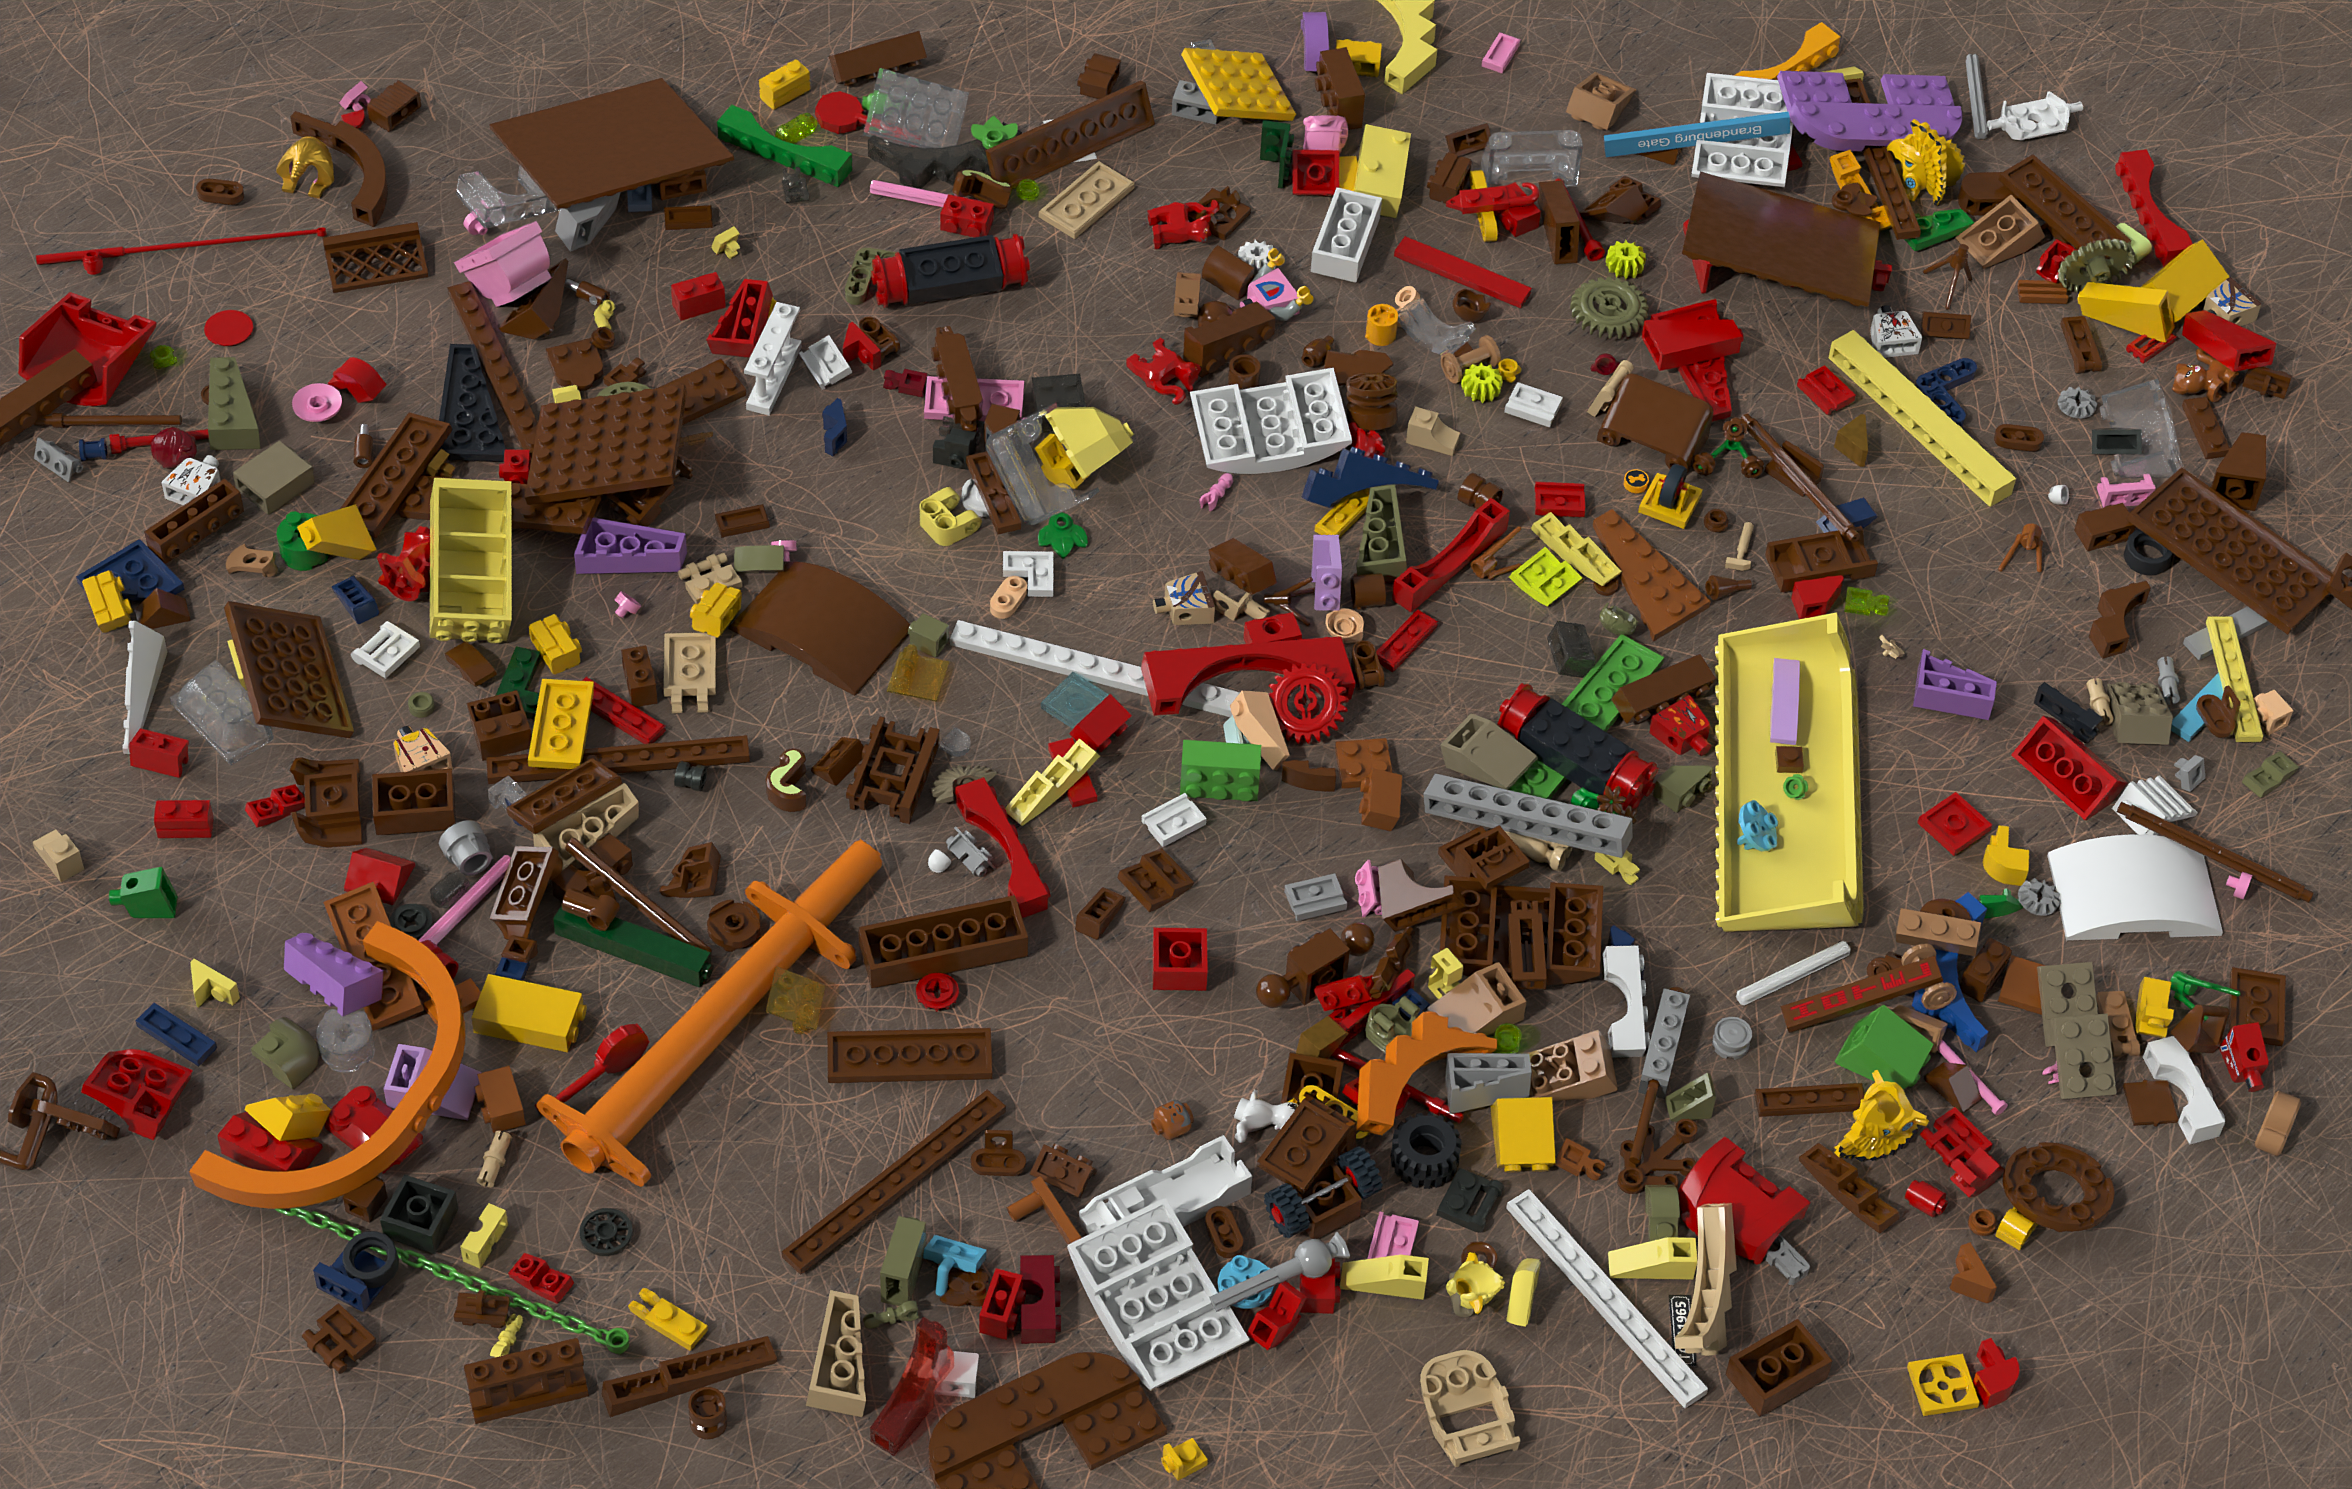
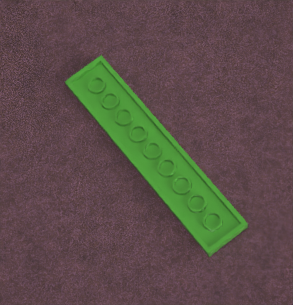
(1592, 700)

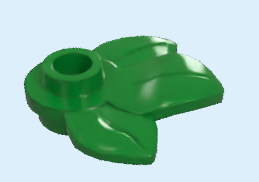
(1062, 537)

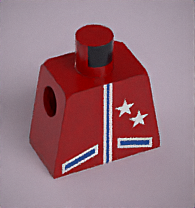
(2245, 1055)

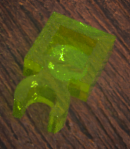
(1861, 602)

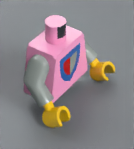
(1275, 292)

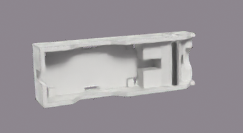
(1188, 1186)

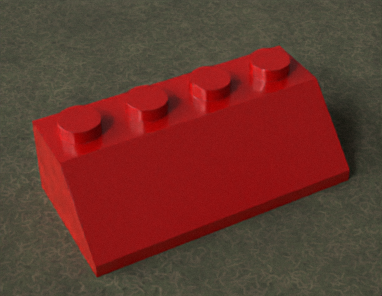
(2068, 768)

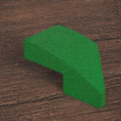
(2000, 904)

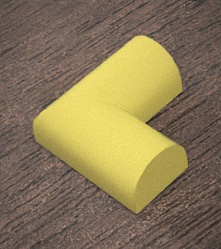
(1522, 1292)

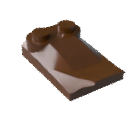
(524, 888)

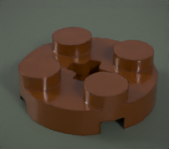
(736, 937)

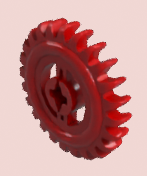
(1307, 725)

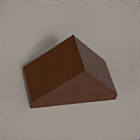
(162, 610)
(1955, 1085)

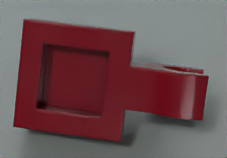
(909, 382)

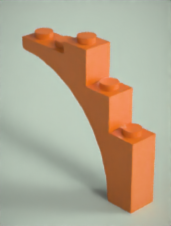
(1383, 1080)

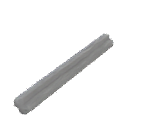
(1976, 96)

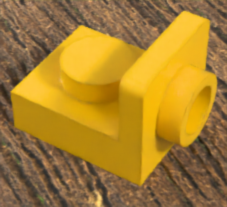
(1183, 1459)

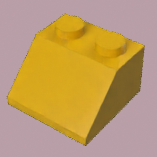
(291, 1116)

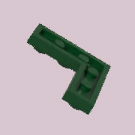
(519, 677)

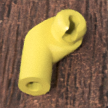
(604, 313)

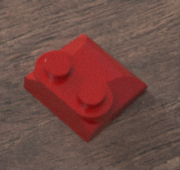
(1315, 172)

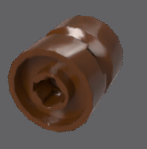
(1476, 491)
(707, 1413)

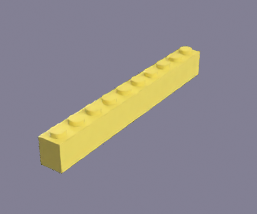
(1922, 418)

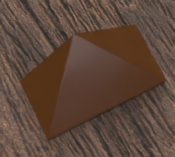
(1468, 139)

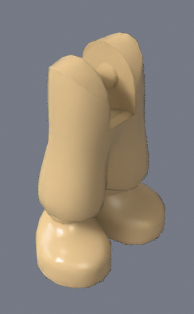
(1542, 850)

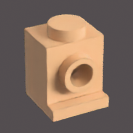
(2272, 711)

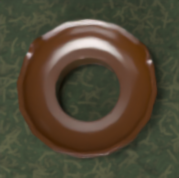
(1481, 1248)

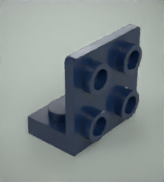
(354, 1292)

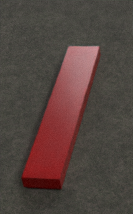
(1462, 272)

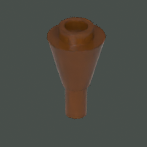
(1721, 586)

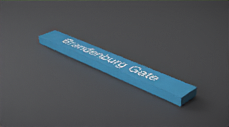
(1687, 135)

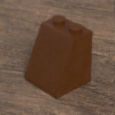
(2243, 471)

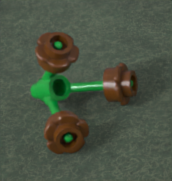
(1734, 433)

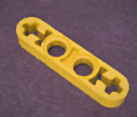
(1486, 219)

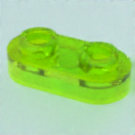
(797, 128)

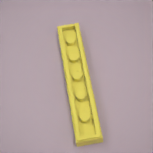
(2234, 673)

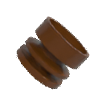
(1372, 401)

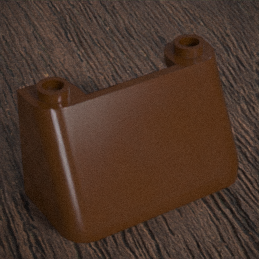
(1657, 419)

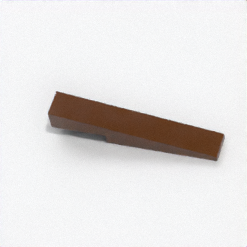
(686, 1374)

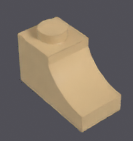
(1431, 433)
(59, 854)

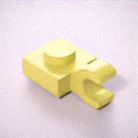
(1623, 865)

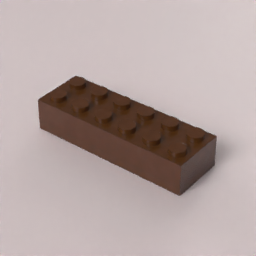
(943, 941)

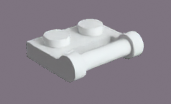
(390, 653)

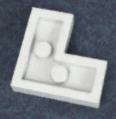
(1035, 566)

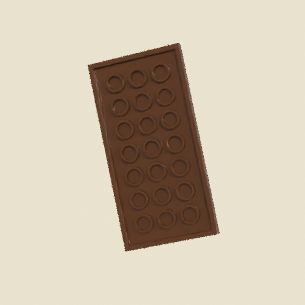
(2233, 550)

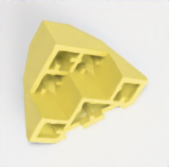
(1089, 436)

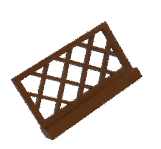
(372, 243)

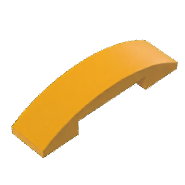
(1846, 171)

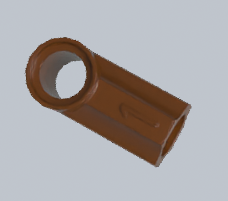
(597, 911)

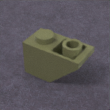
(1681, 785)

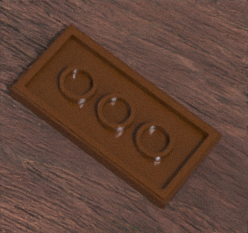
(564, 796)

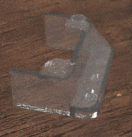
(1023, 475)

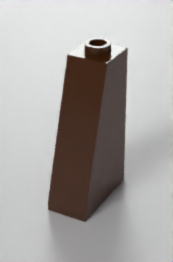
(1559, 221)

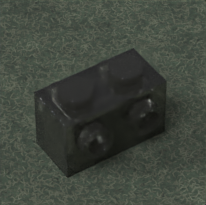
(1571, 649)

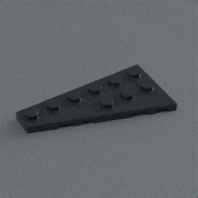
(469, 409)

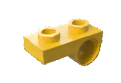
(2015, 1228)

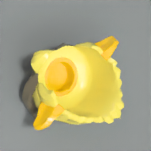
(1473, 1286)

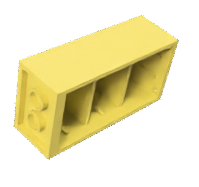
(470, 560)

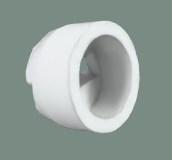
(2059, 494)
(938, 861)

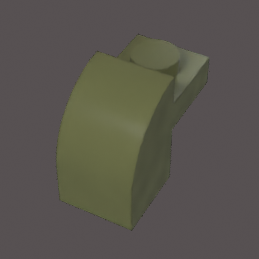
(1663, 1211)

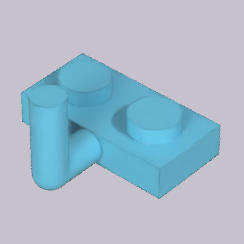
(952, 1254)

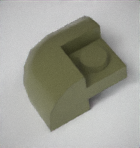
(288, 1051)

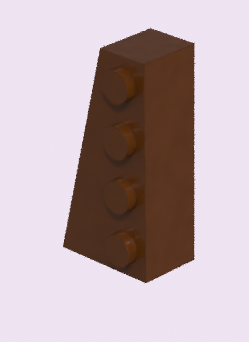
(1227, 337)

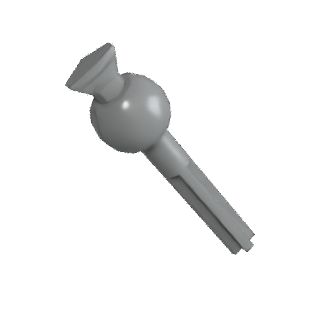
(1311, 1259)

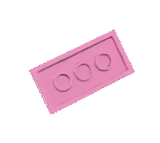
(993, 391)

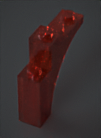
(914, 1395)

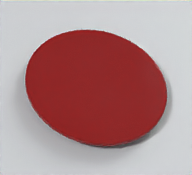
(228, 327)

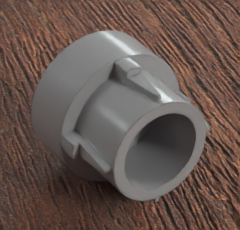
(466, 847)

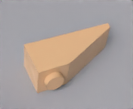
(1259, 724)

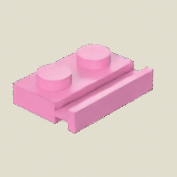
(1393, 1236)

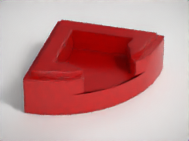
(355, 118)

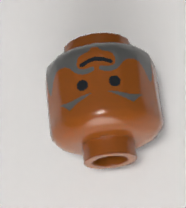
(1172, 1119)

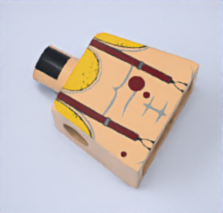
(420, 751)

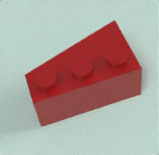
(743, 321)

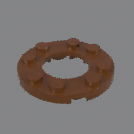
(2063, 1158)

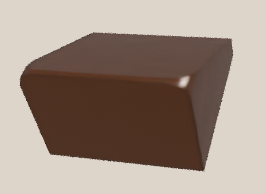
(520, 949)

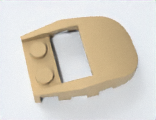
(1463, 1383)

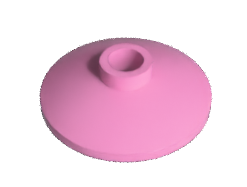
(317, 402)

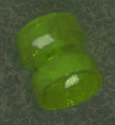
(1508, 1039)

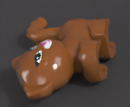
(2194, 378)

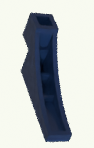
(1358, 472)

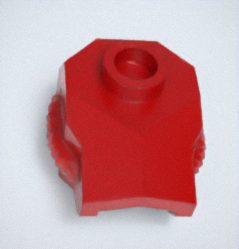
(2052, 259)

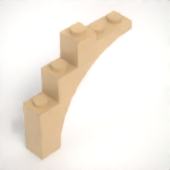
(1712, 1293)

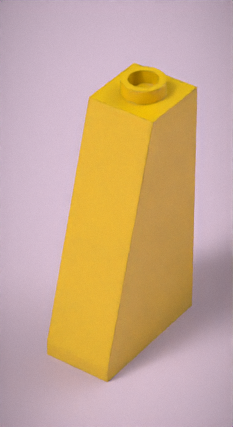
(2129, 308)

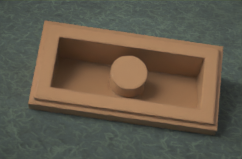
(1927, 1026)

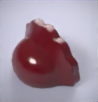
(1605, 364)

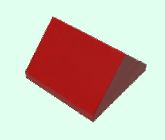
(383, 869)

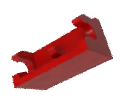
(158, 752)

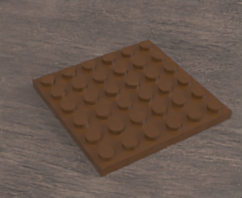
(606, 444)

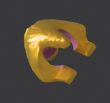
(297, 159)

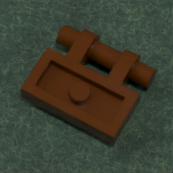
(345, 1332)

